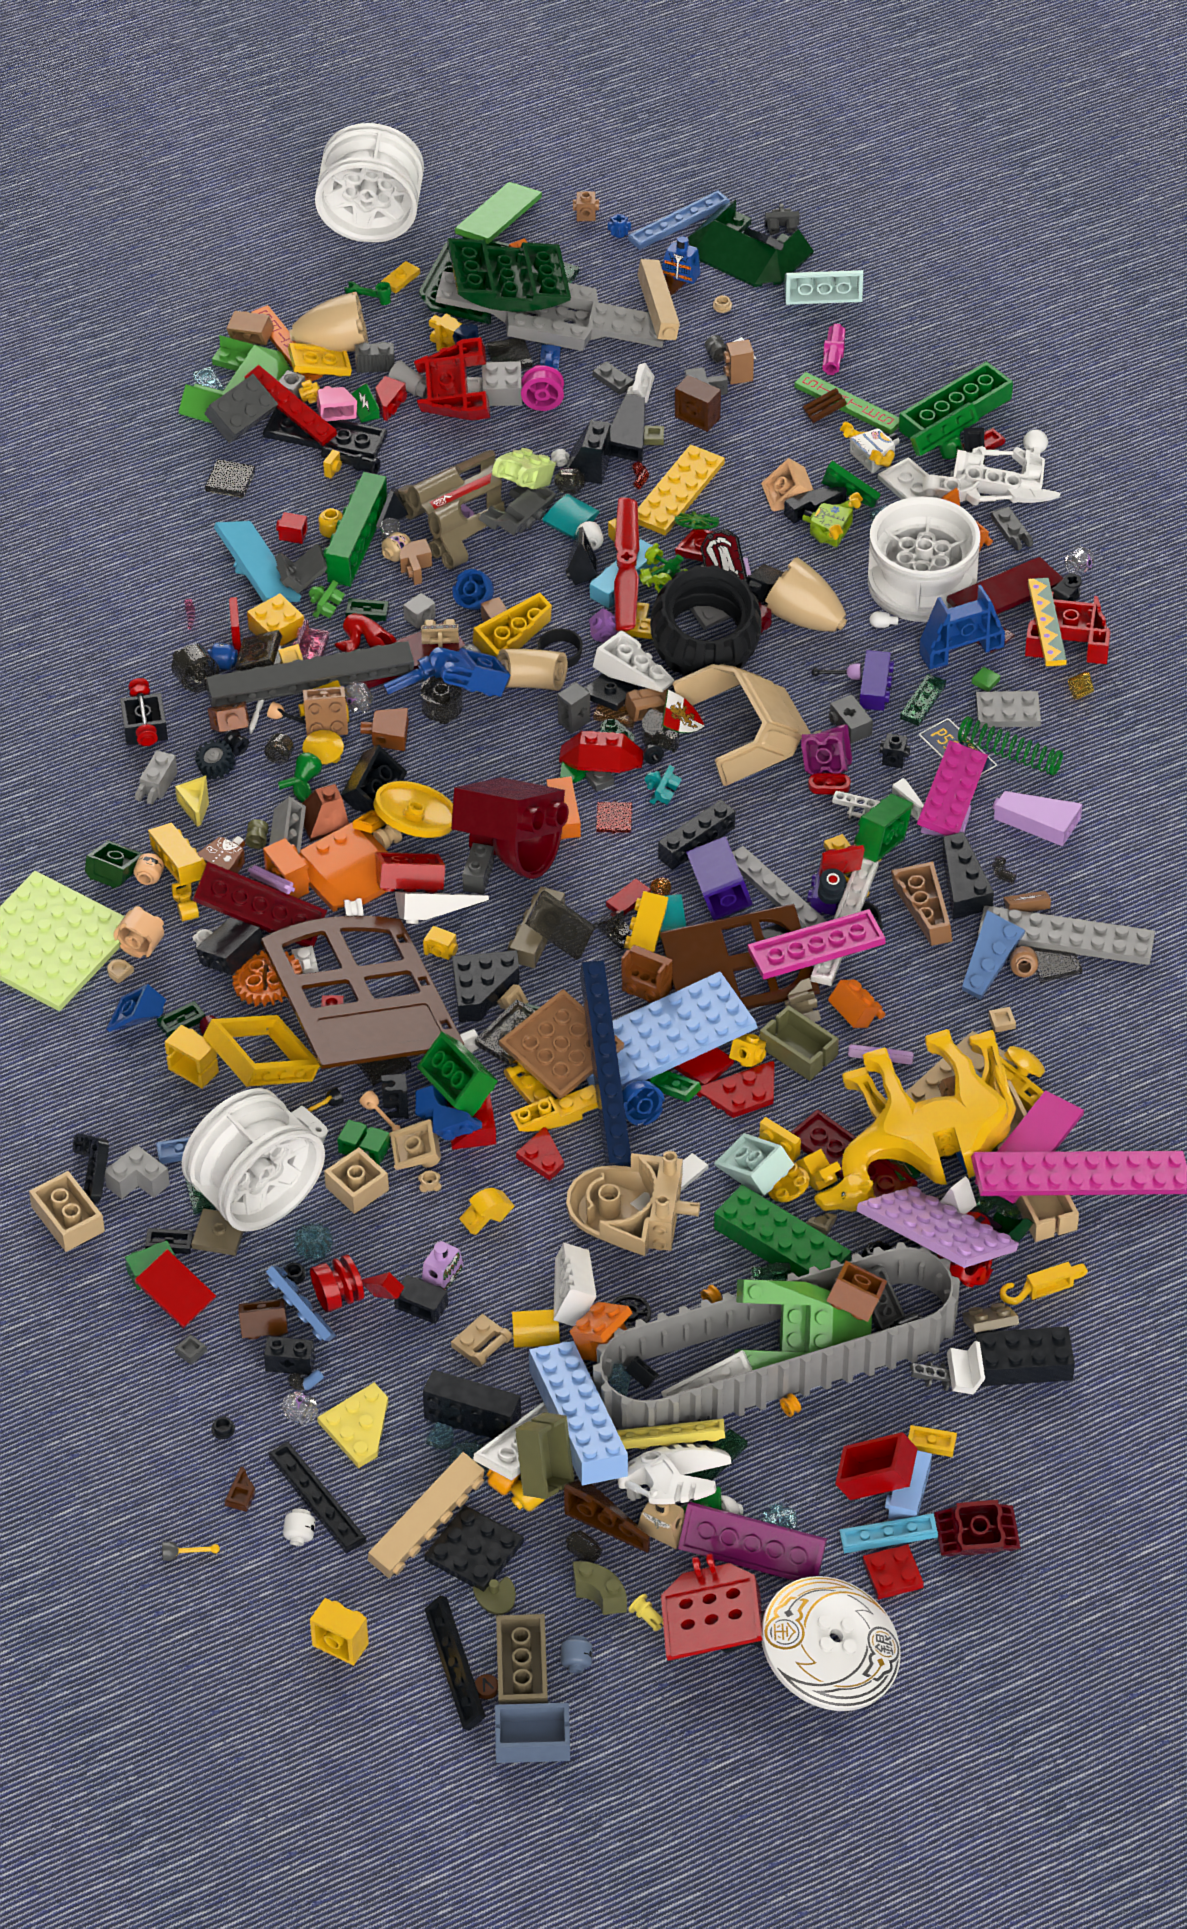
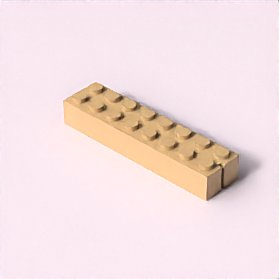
(1047, 1212)

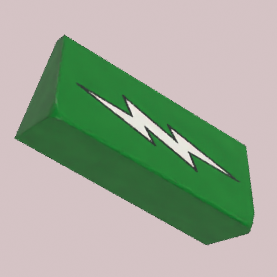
(366, 405)

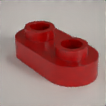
(829, 783)

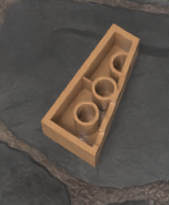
(924, 900)

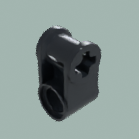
(1068, 588)

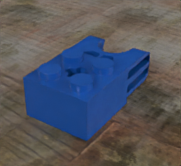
(470, 670)

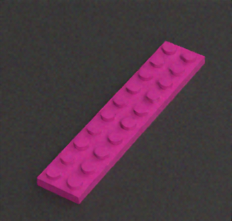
(1080, 1173)

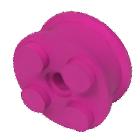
(542, 388)

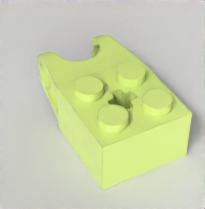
(525, 468)

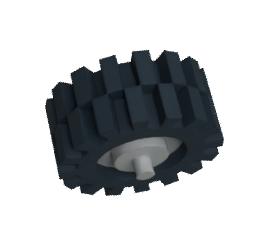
(215, 759)

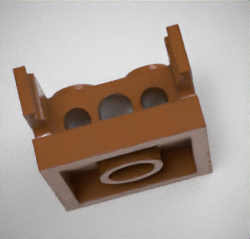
(646, 974)

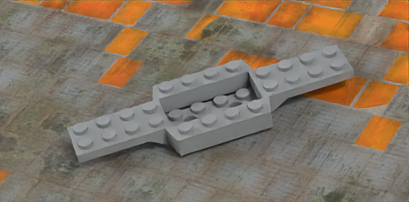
(550, 324)

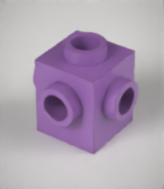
(603, 626)

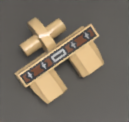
(439, 633)

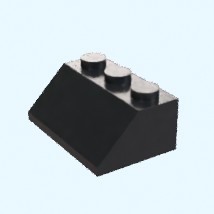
(371, 773)

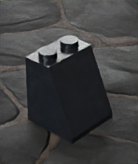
(592, 451)

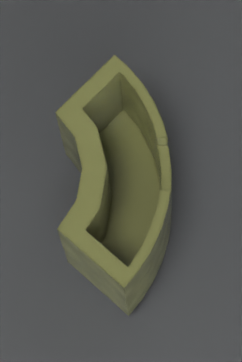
(600, 1586)

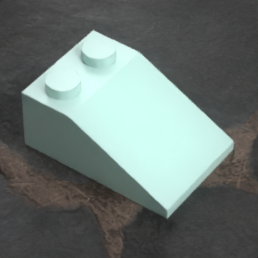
(755, 1163)

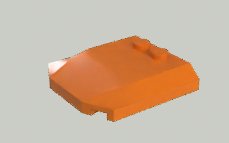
(344, 867)

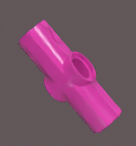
(834, 349)

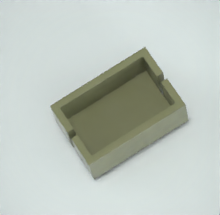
(799, 1042)
(544, 1455)

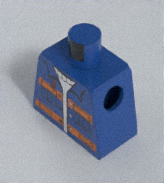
(682, 261)

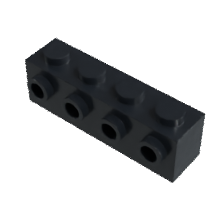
(698, 831)

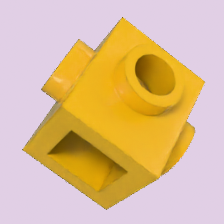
(748, 1050)

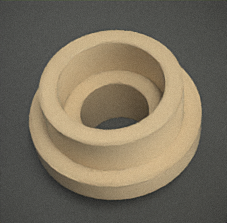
(722, 304)

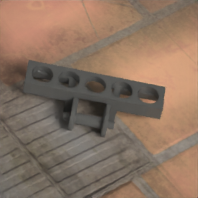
(944, 1374)

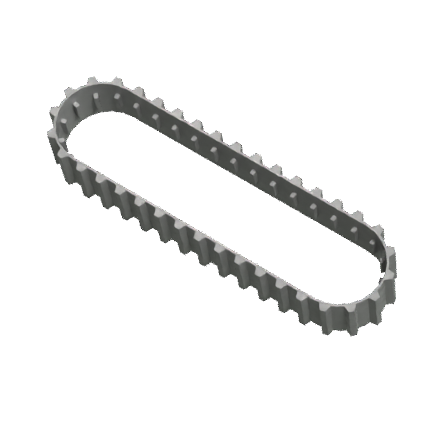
(793, 1375)

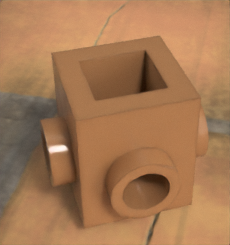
(586, 202)

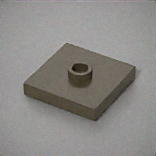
(216, 1234)

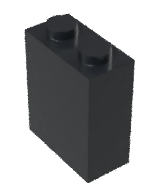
(230, 946)

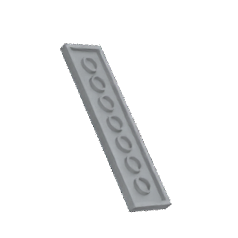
(1080, 935)

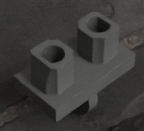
(782, 217)

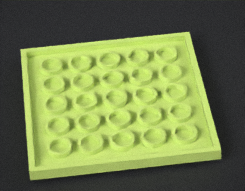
(53, 940)

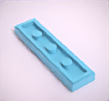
(888, 1533)

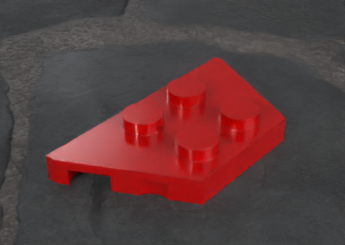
(742, 1091)

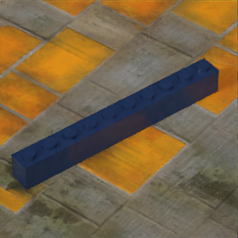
(605, 1064)

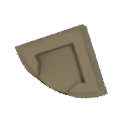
(823, 1223)

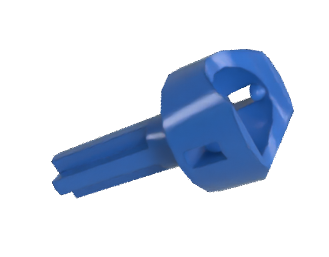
(423, 672)

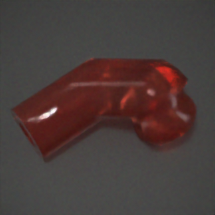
(641, 473)

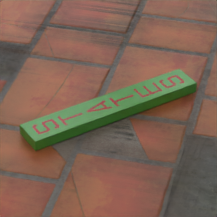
(855, 406)

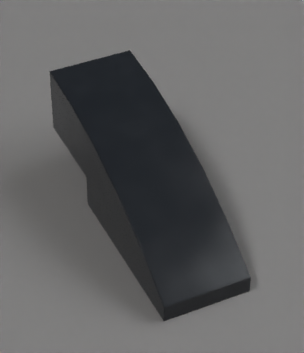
(811, 500)

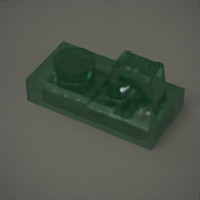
(1004, 1208)

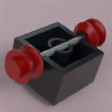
(143, 715)

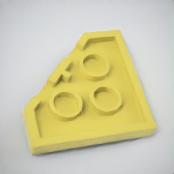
(358, 1424)

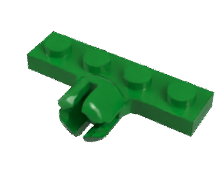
(945, 433)

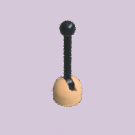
(277, 711)

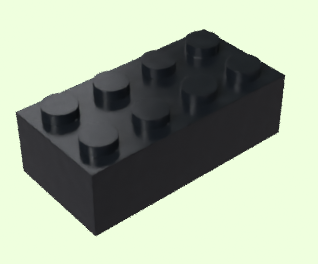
(1026, 1356)
(469, 1405)

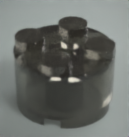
(192, 666)
(440, 700)

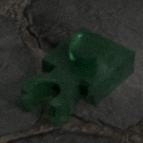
(776, 1272)

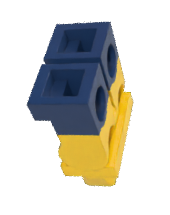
(450, 331)

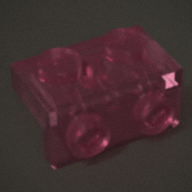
(311, 641)

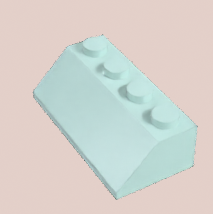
(823, 287)

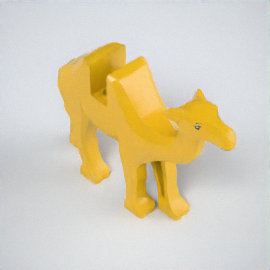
(925, 1130)

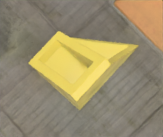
(194, 798)

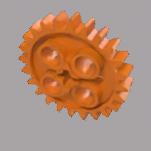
(252, 979)

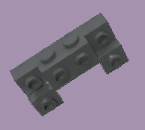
(522, 512)

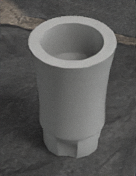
(414, 382)

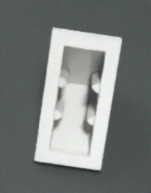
(960, 1196)

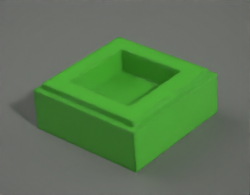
(986, 679)

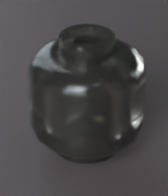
(569, 480)
(279, 748)

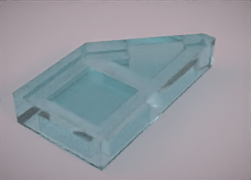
(207, 378)

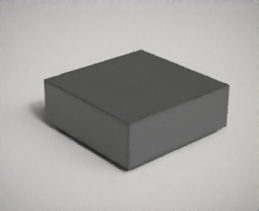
(190, 1349)

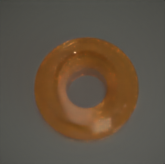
(661, 886)

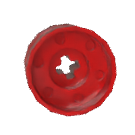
(337, 1283)

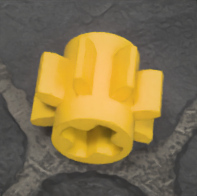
(309, 391)

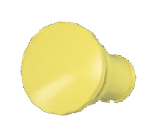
(645, 1610)

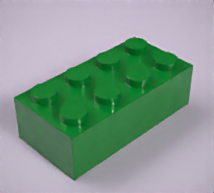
(457, 1074)

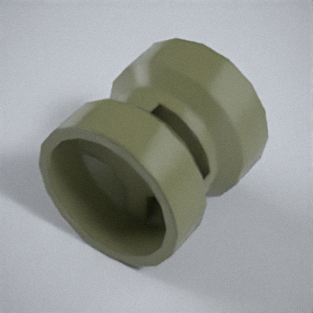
(256, 835)

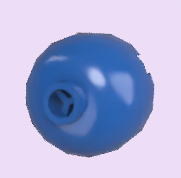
(472, 589)
(642, 1102)

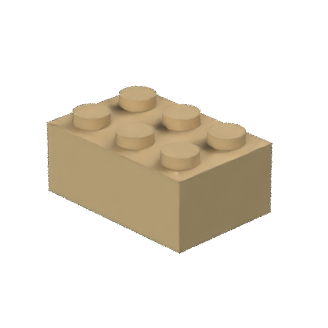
(66, 1211)

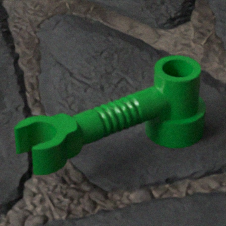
(382, 291)

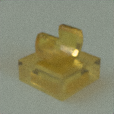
(1081, 685)

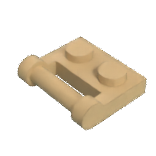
(476, 1336)

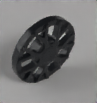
(634, 1308)

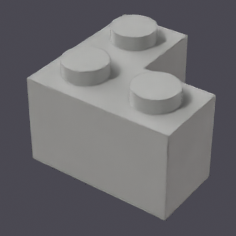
(135, 1170)

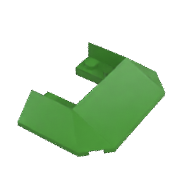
(234, 356)

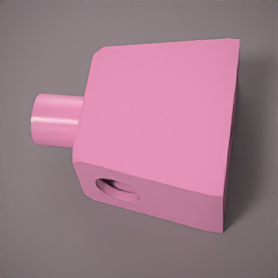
(336, 404)

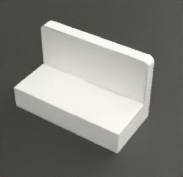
(966, 1368)

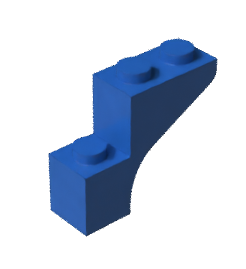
(446, 1121)

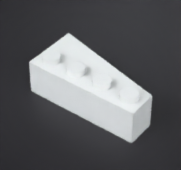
(573, 1284)

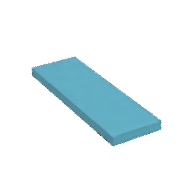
(254, 559)

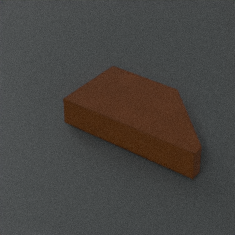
(241, 1492)

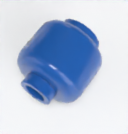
(224, 655)

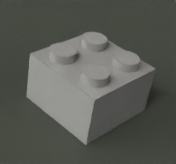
(502, 383)

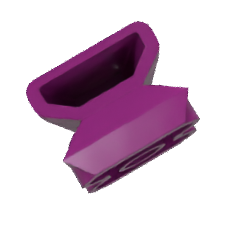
(827, 751)

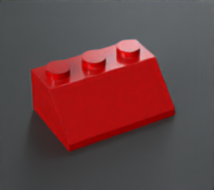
(410, 871)
(480, 1137)

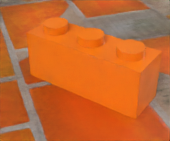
(573, 826)

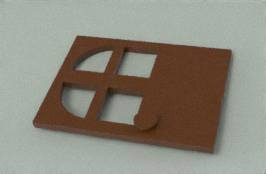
(701, 952)

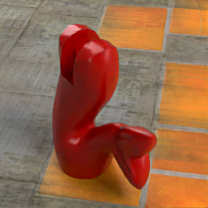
(358, 624)

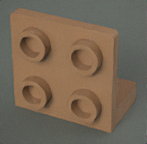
(325, 710)

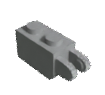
(157, 777)

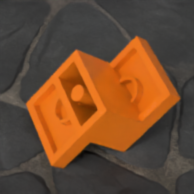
(598, 1327)

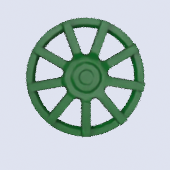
(697, 521)

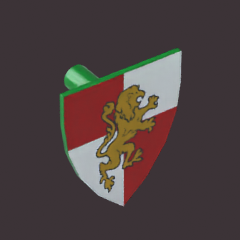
(680, 715)

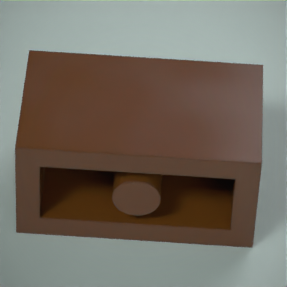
(263, 1318)

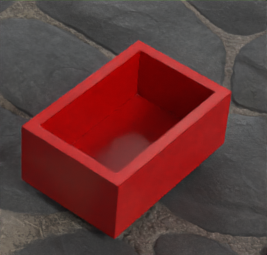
(876, 1466)

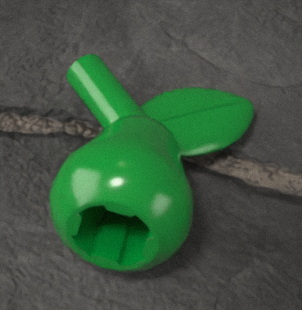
(306, 768)

